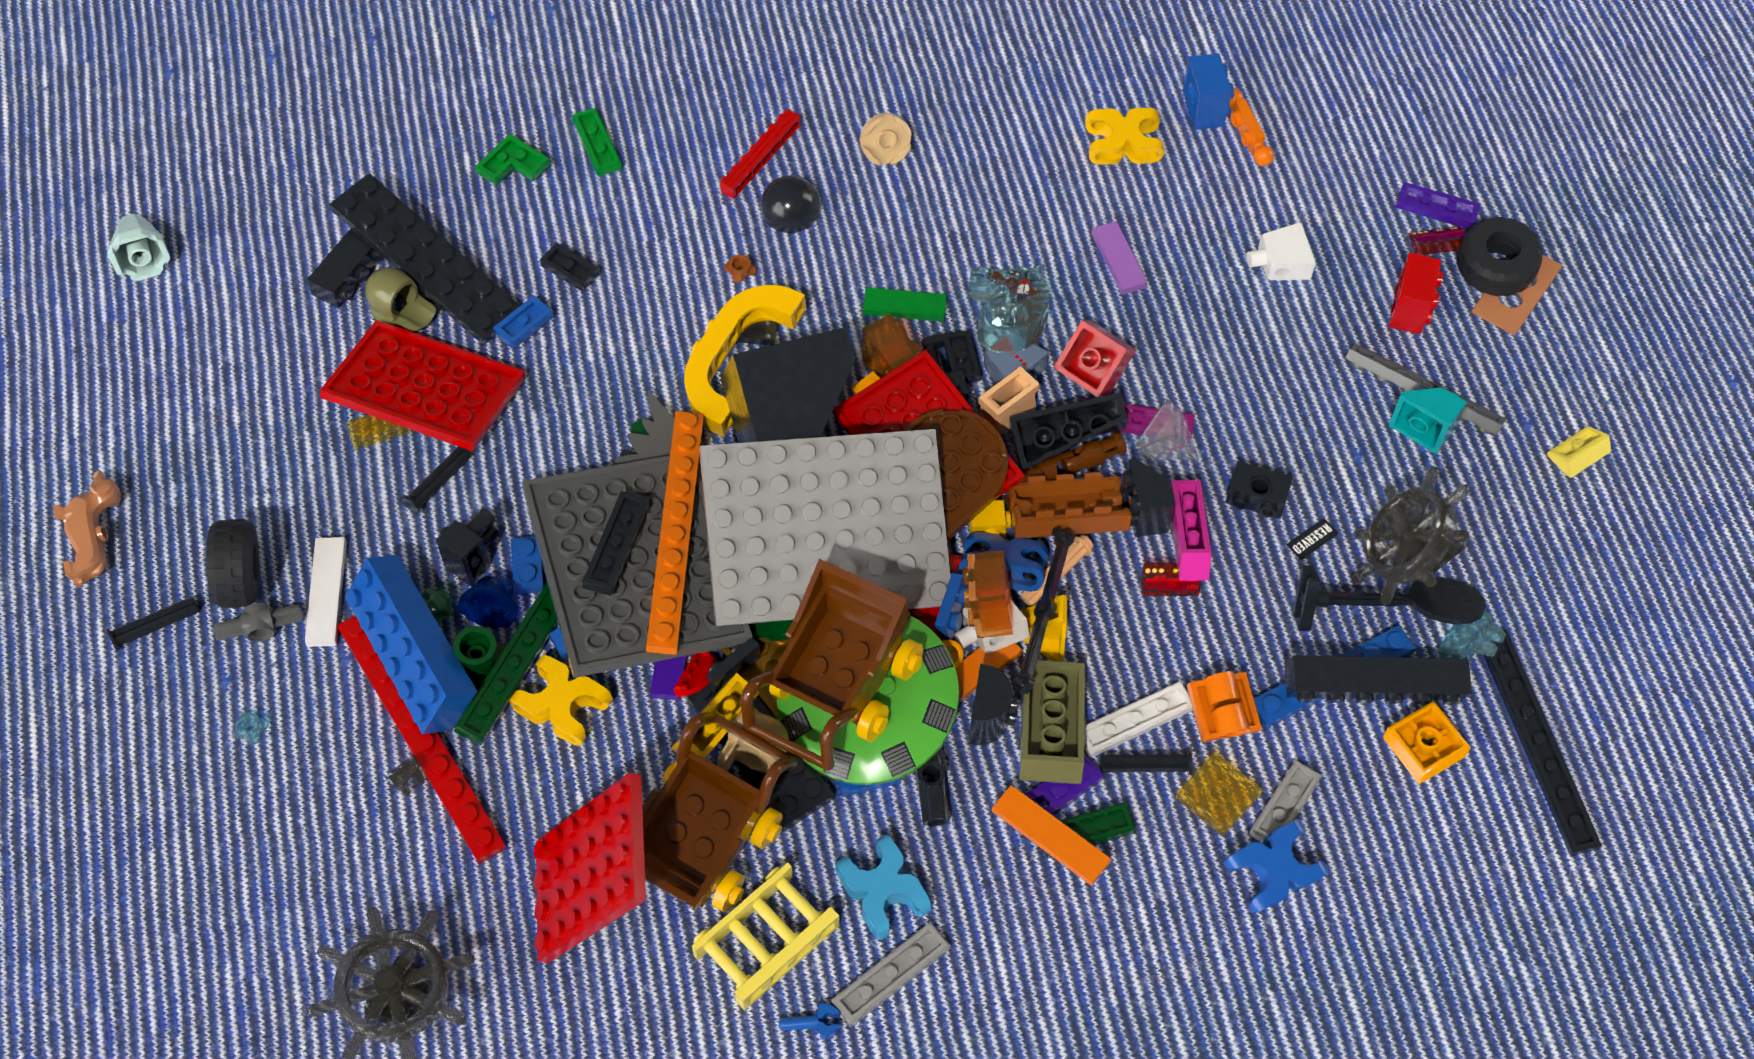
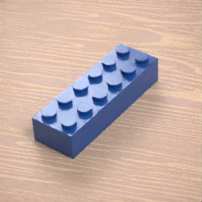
(410, 644)

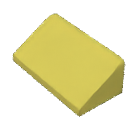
(1580, 451)

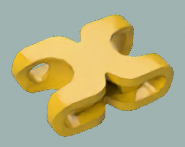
(1124, 136)
(561, 700)

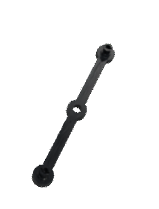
(1043, 612)

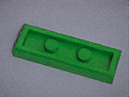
(596, 142)
(904, 304)

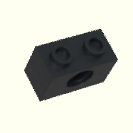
(1252, 478)

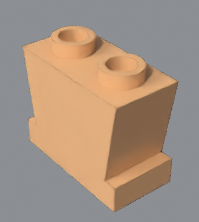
(1009, 398)

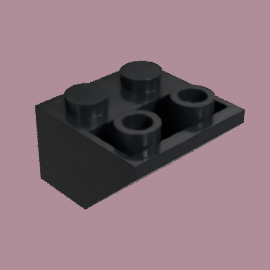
(1148, 499)

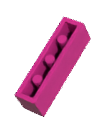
(1190, 531)

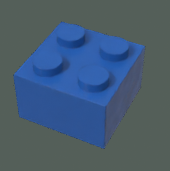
(1207, 91)

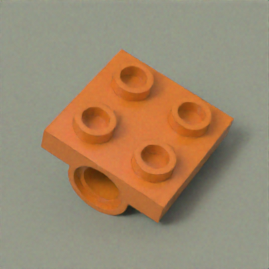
(1224, 706)

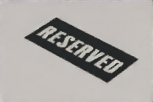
(1312, 539)

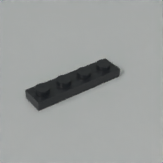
(615, 543)

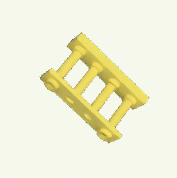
(772, 966)

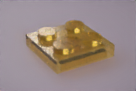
(1219, 794)

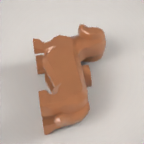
(84, 530)

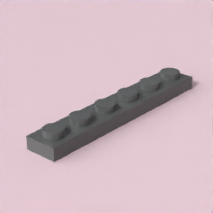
(1388, 372)

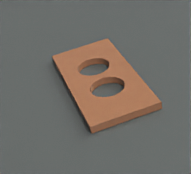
(1510, 318)

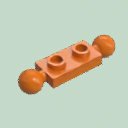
(1250, 130)

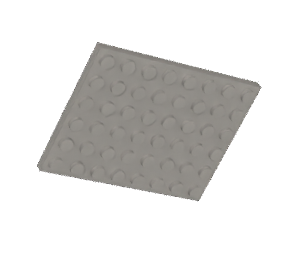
(837, 499)

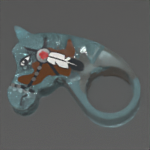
(1014, 299)

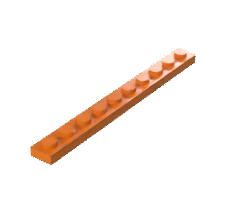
(675, 534)

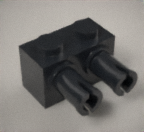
(464, 546)

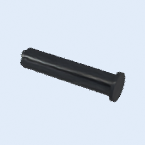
(436, 479)
(152, 622)
(1147, 763)

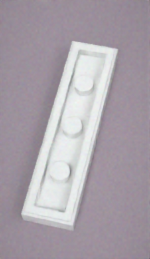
(325, 592)
(1136, 719)

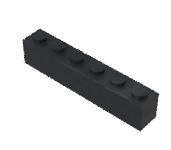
(1377, 678)

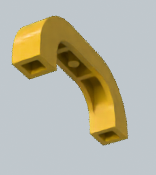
(745, 308)

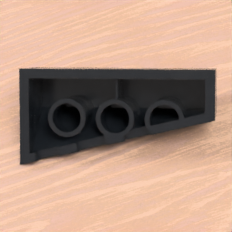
(1059, 428)

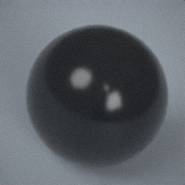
(790, 204)

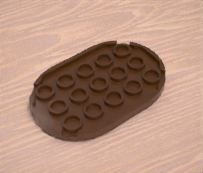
(970, 463)

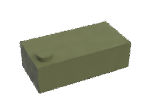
(1054, 724)

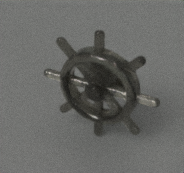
(1419, 542)
(402, 995)

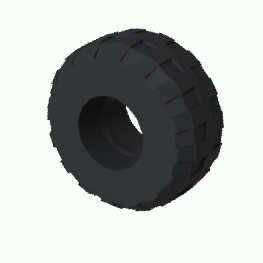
(1497, 275)
(233, 563)

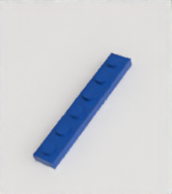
(1276, 706)

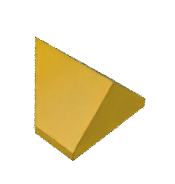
(1055, 634)

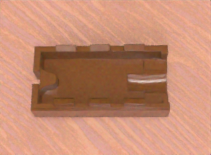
(1067, 502)

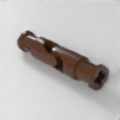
(1085, 456)

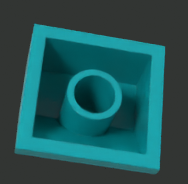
(1427, 416)

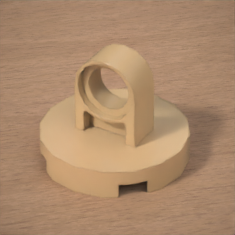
(885, 139)

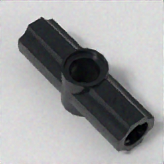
(933, 795)

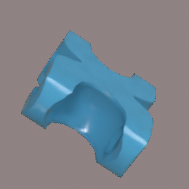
(882, 887)

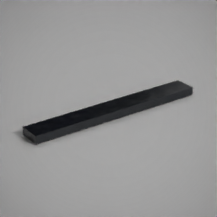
(1542, 750)

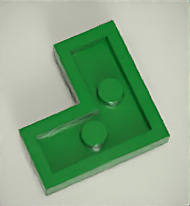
(511, 155)

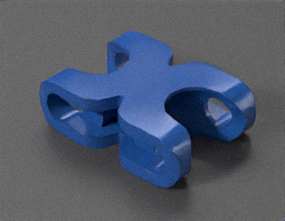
(1015, 558)
(1276, 866)

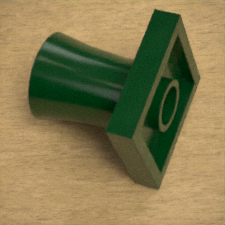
(477, 652)

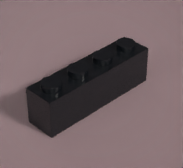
(343, 269)

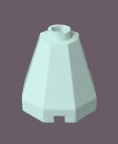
(137, 248)

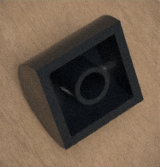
(993, 706)

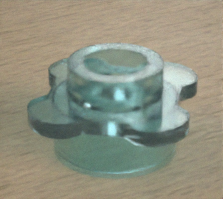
(246, 720)

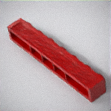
(759, 154)

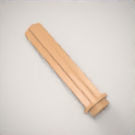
(1081, 547)

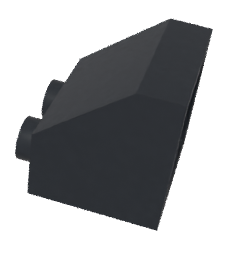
(787, 386)

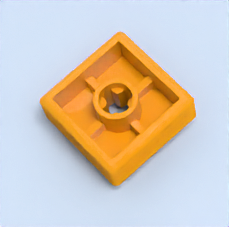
(1426, 725)

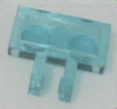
(1470, 638)

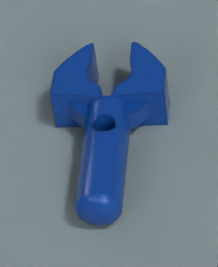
(814, 1022)

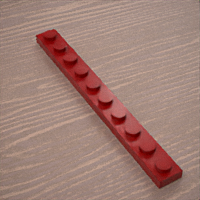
(428, 751)

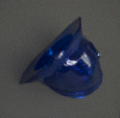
(489, 602)

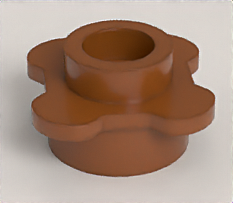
(737, 262)

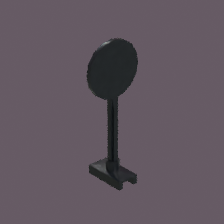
(1445, 602)

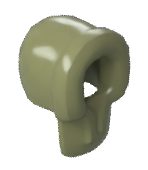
(390, 283)

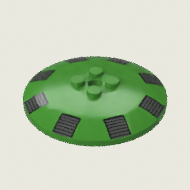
(917, 725)

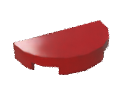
(695, 675)

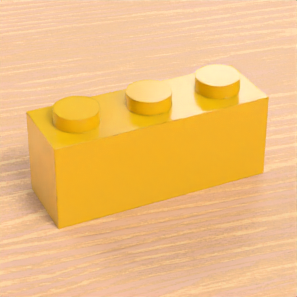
(726, 704)

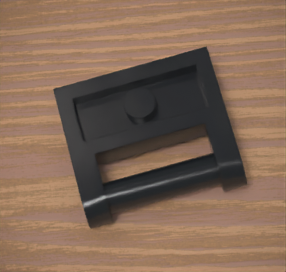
(958, 351)

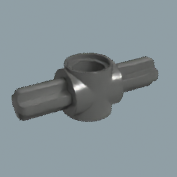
(258, 622)

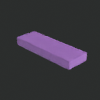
(1119, 258)

